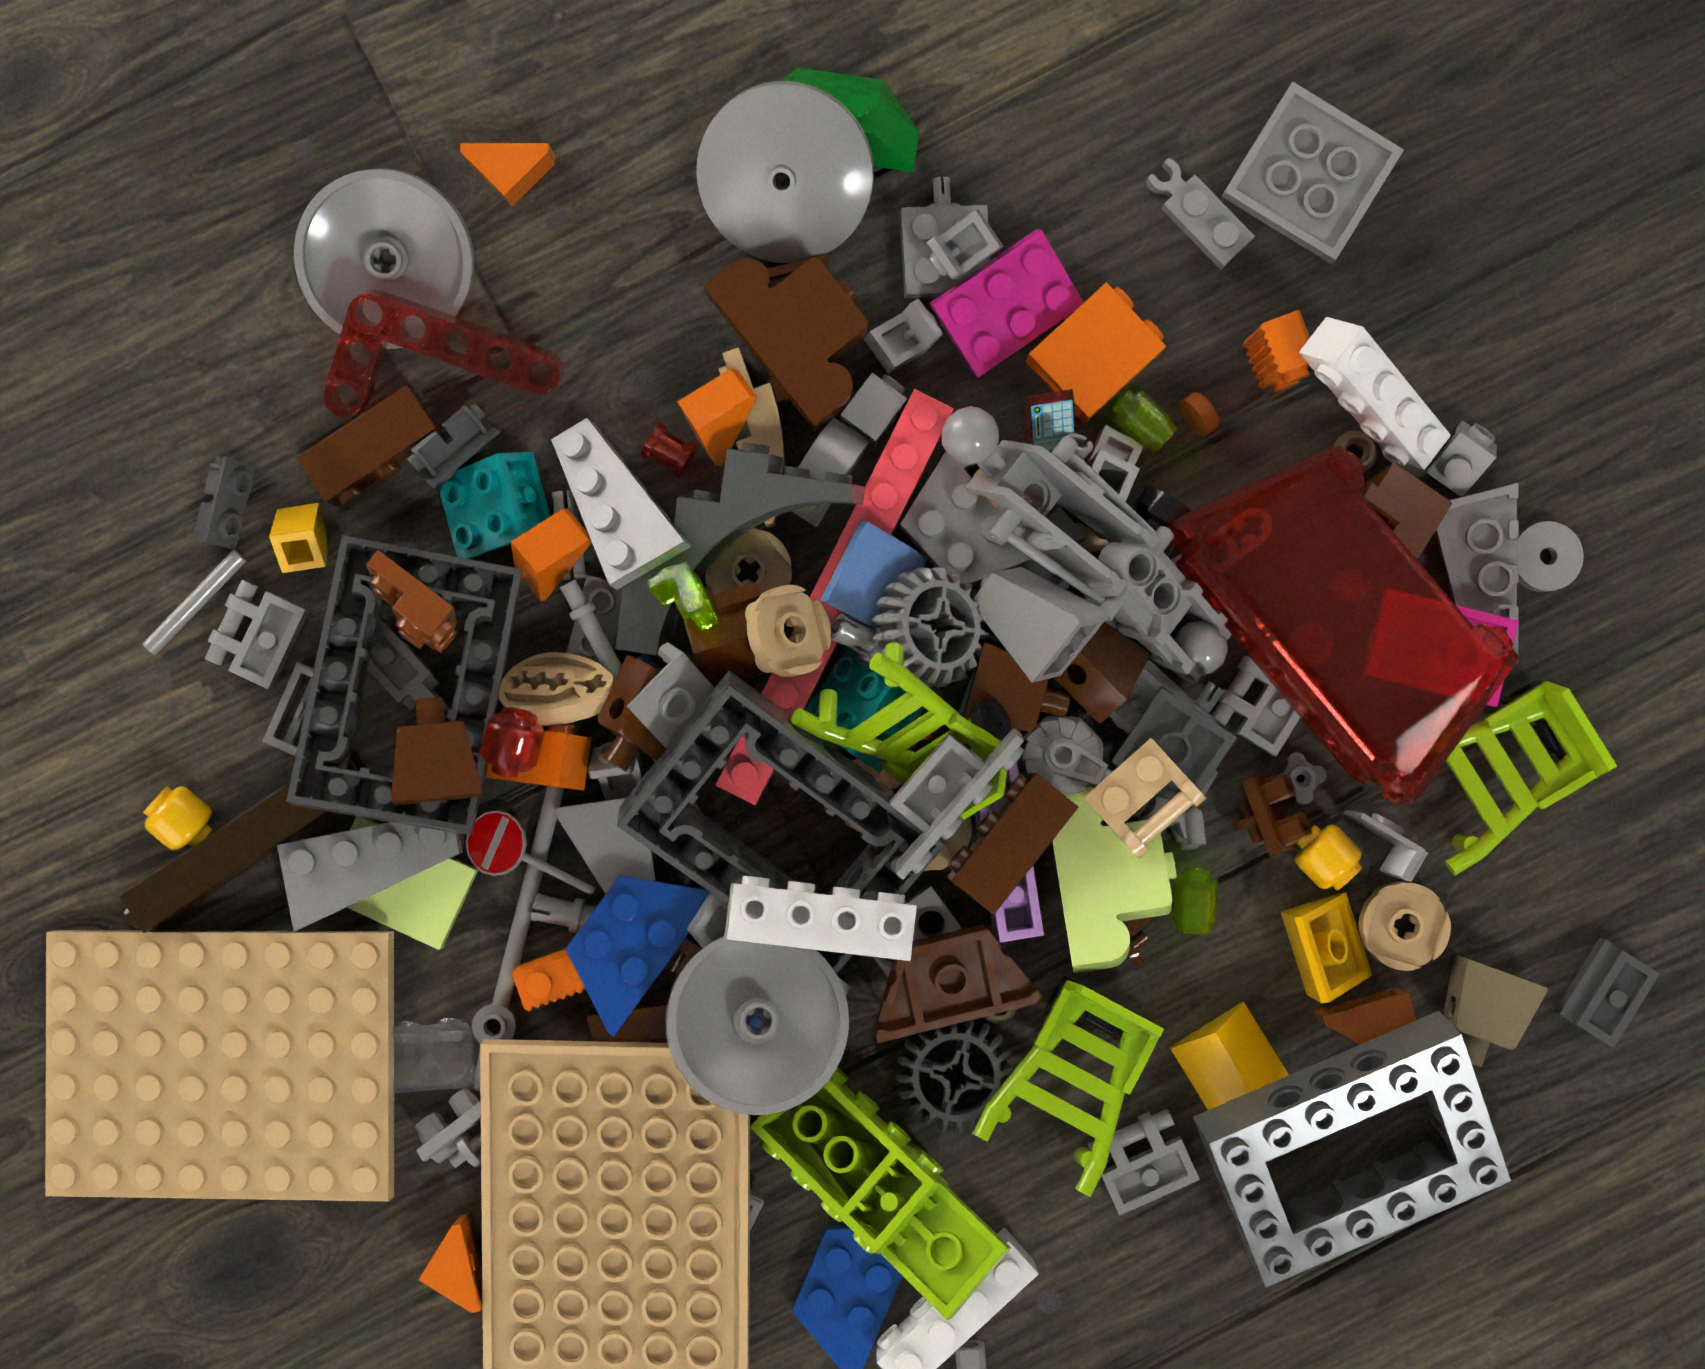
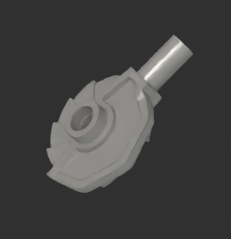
(1065, 754)

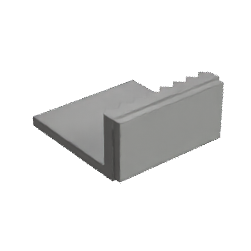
(671, 696)
(1405, 855)

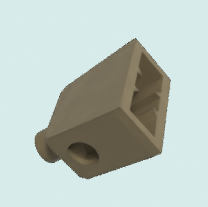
(1489, 1006)

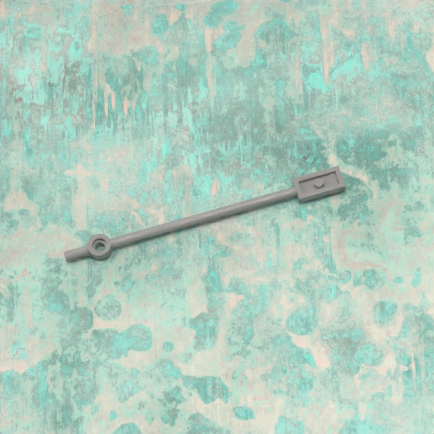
(607, 611)

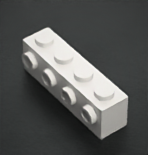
(1374, 393)
(820, 921)
(929, 1339)

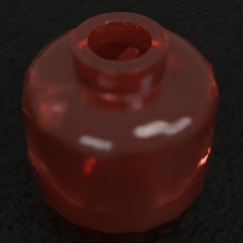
(512, 741)

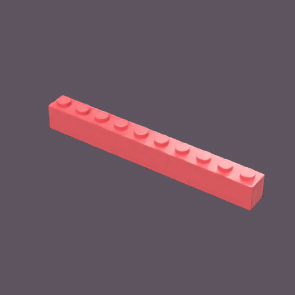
(883, 506)

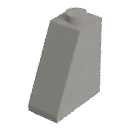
(1037, 620)
(605, 846)

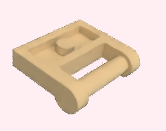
(1133, 786)

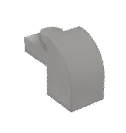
(834, 451)
(1115, 460)

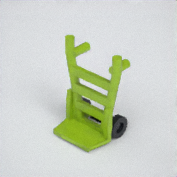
(1560, 726)
(906, 749)
(1062, 1010)

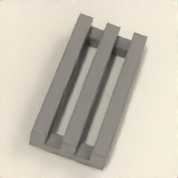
(283, 708)

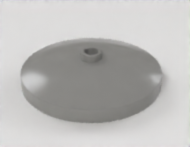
(791, 132)
(375, 210)
(799, 1032)

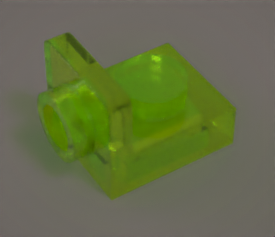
(684, 587)

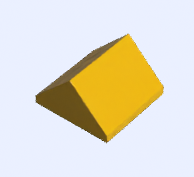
(1327, 947)
(1228, 1057)

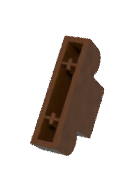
(795, 330)

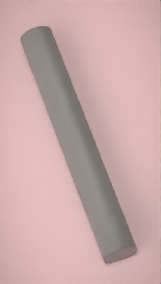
(194, 602)

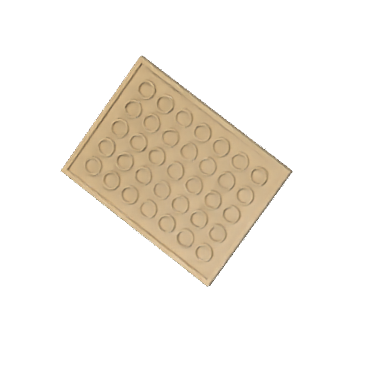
(220, 1064)
(610, 1211)

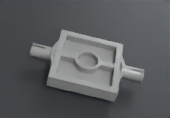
(917, 228)

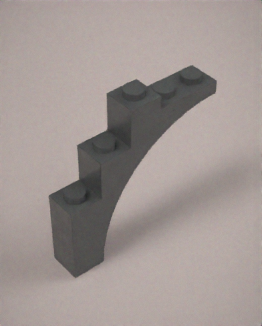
(749, 496)

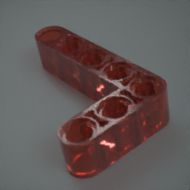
(433, 344)

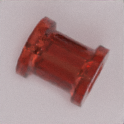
(669, 449)

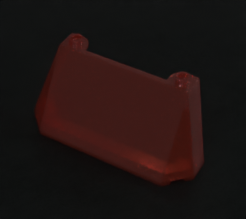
(1344, 620)

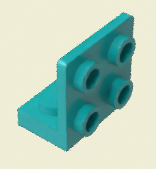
(493, 502)
(860, 696)

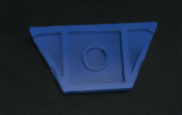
(631, 942)
(845, 1297)

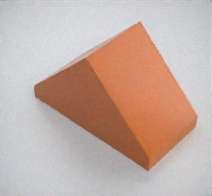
(509, 166)
(719, 412)
(549, 551)
(456, 1267)

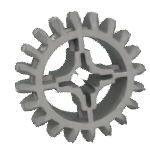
(946, 609)

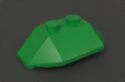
(884, 121)

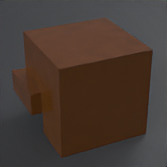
(1406, 506)
(726, 644)

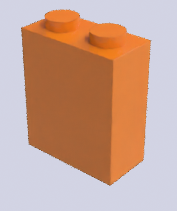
(1097, 351)

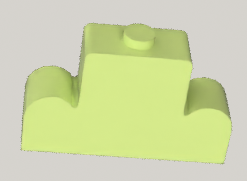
(1106, 885)

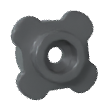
(1312, 775)

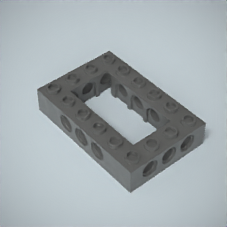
(340, 671)
(680, 834)
(1328, 1097)

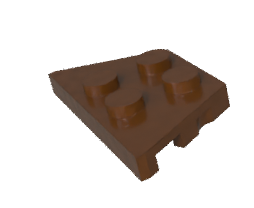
(951, 982)

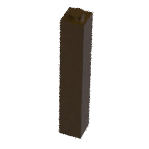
(220, 858)

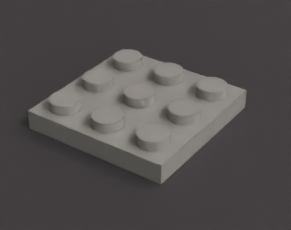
(1312, 173)

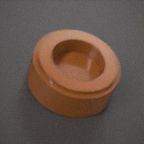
(1199, 414)

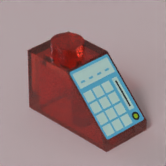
(1048, 418)

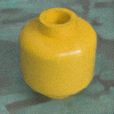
(178, 818)
(1329, 857)

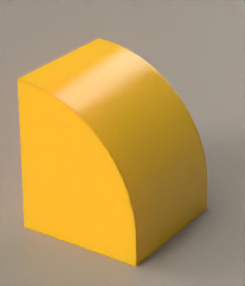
(299, 538)

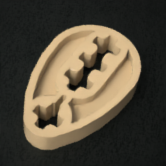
(557, 687)

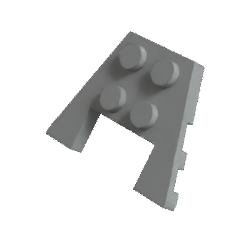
(955, 526)

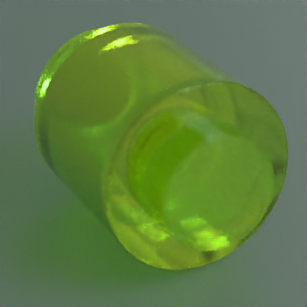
(1143, 420)
(1195, 901)

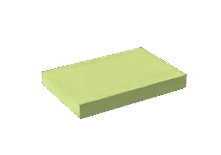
(421, 904)

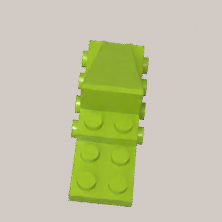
(884, 1192)

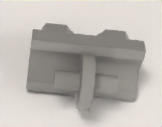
(458, 1139)

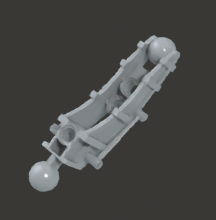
(1132, 573)

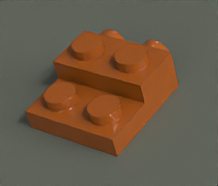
(418, 610)

